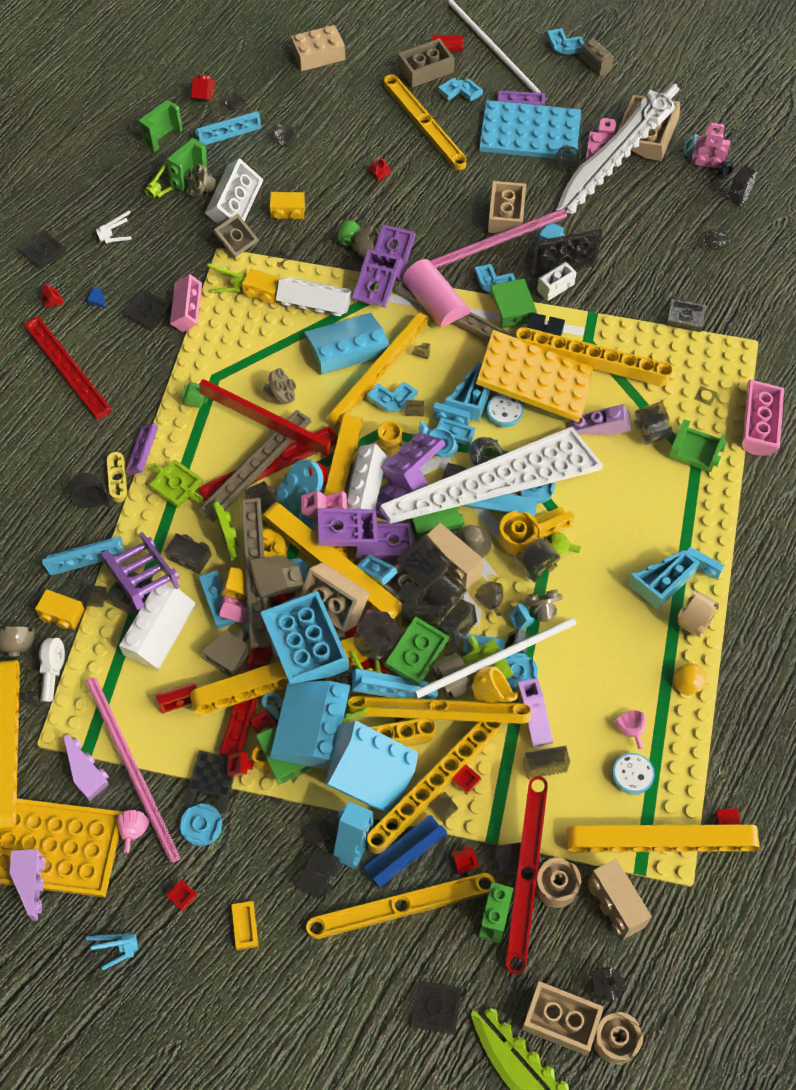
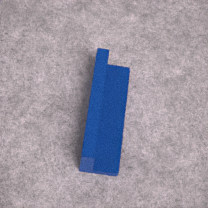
(405, 851)

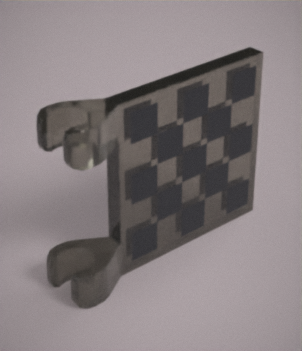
(210, 779)

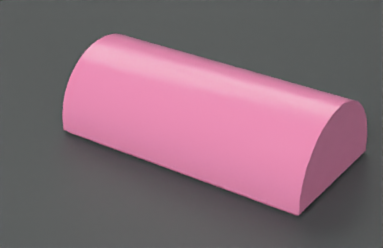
(434, 293)
(762, 418)

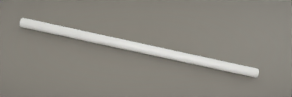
(493, 47)
(493, 658)

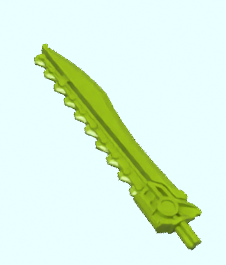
(506, 1063)

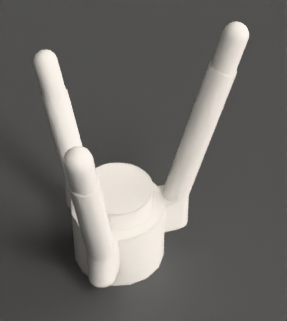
(104, 232)

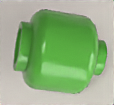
(347, 232)
(192, 395)

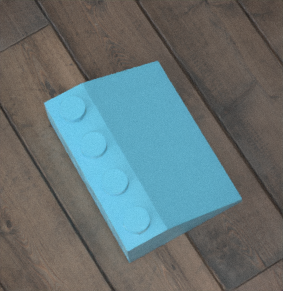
(347, 343)
(305, 639)
(310, 723)
(370, 766)

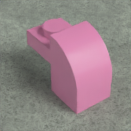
(312, 501)

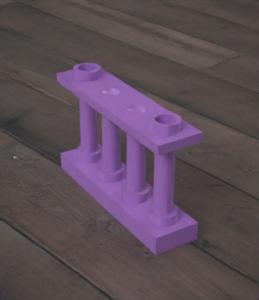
(129, 583)

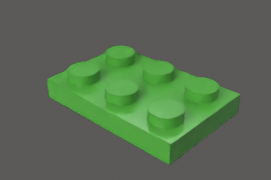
(417, 651)

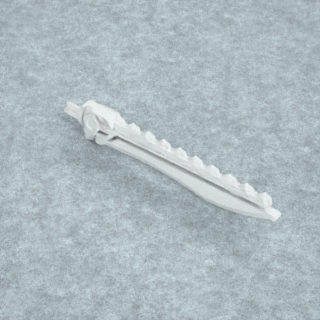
(592, 172)

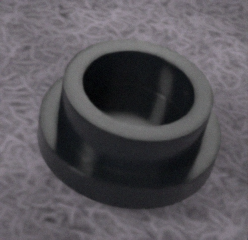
(725, 168)

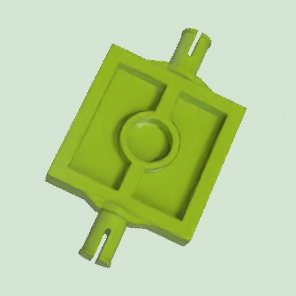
(176, 483)
(228, 532)
(482, 651)

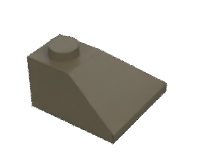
(235, 235)
(275, 576)

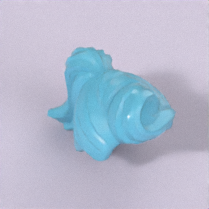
(451, 446)

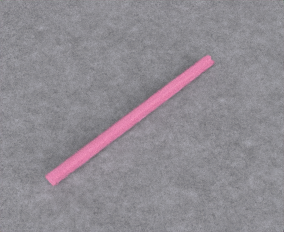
(499, 237)
(134, 773)

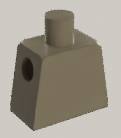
(227, 652)

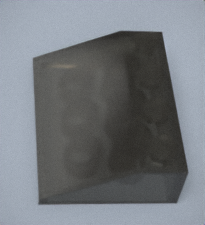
(576, 249)

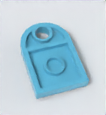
(299, 483)

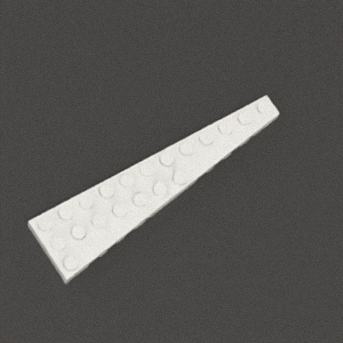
(533, 465)

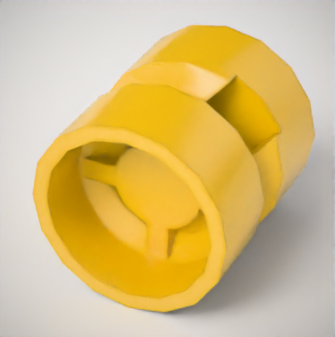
(390, 437)

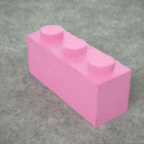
(186, 303)

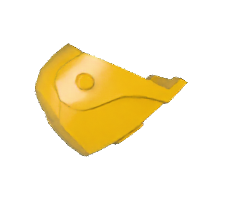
(492, 686)

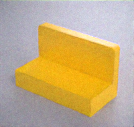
(554, 522)

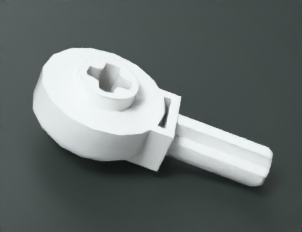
(52, 659)

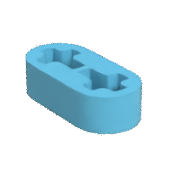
(275, 712)

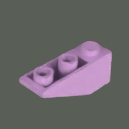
(604, 421)
(538, 727)
(85, 775)
(26, 875)

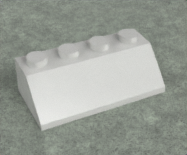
(234, 192)
(314, 295)
(365, 477)
(157, 626)

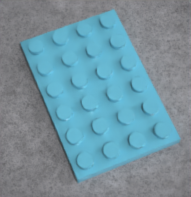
(528, 129)

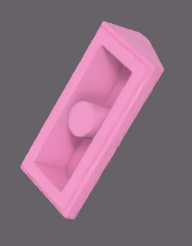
(234, 609)

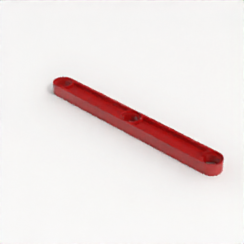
(525, 889)

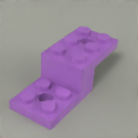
(384, 266)
(404, 468)
(363, 532)

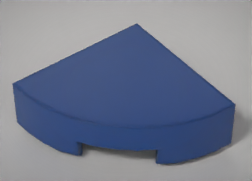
(96, 298)

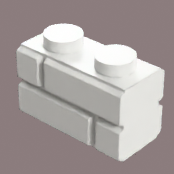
(556, 281)

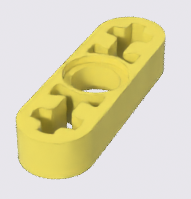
(122, 483)

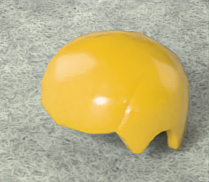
(690, 679)

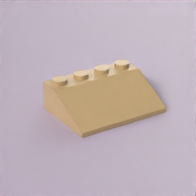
(658, 139)

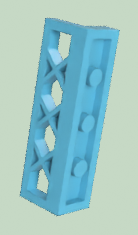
(229, 128)
(506, 504)
(82, 555)
(386, 685)

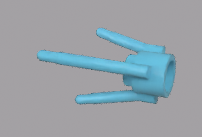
(126, 942)

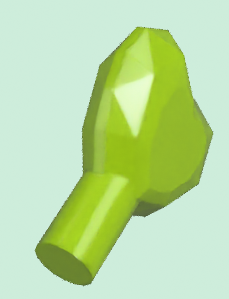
(562, 544)

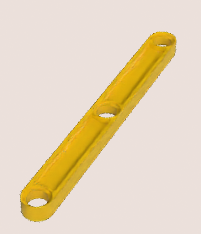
(430, 129)
(378, 369)
(451, 709)
(385, 910)

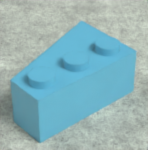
(470, 395)
(664, 579)
(352, 833)

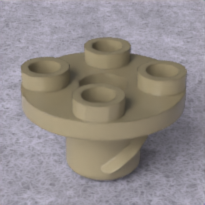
(199, 181)
(279, 387)
(476, 538)
(544, 606)

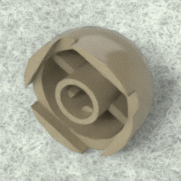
(365, 239)
(16, 640)

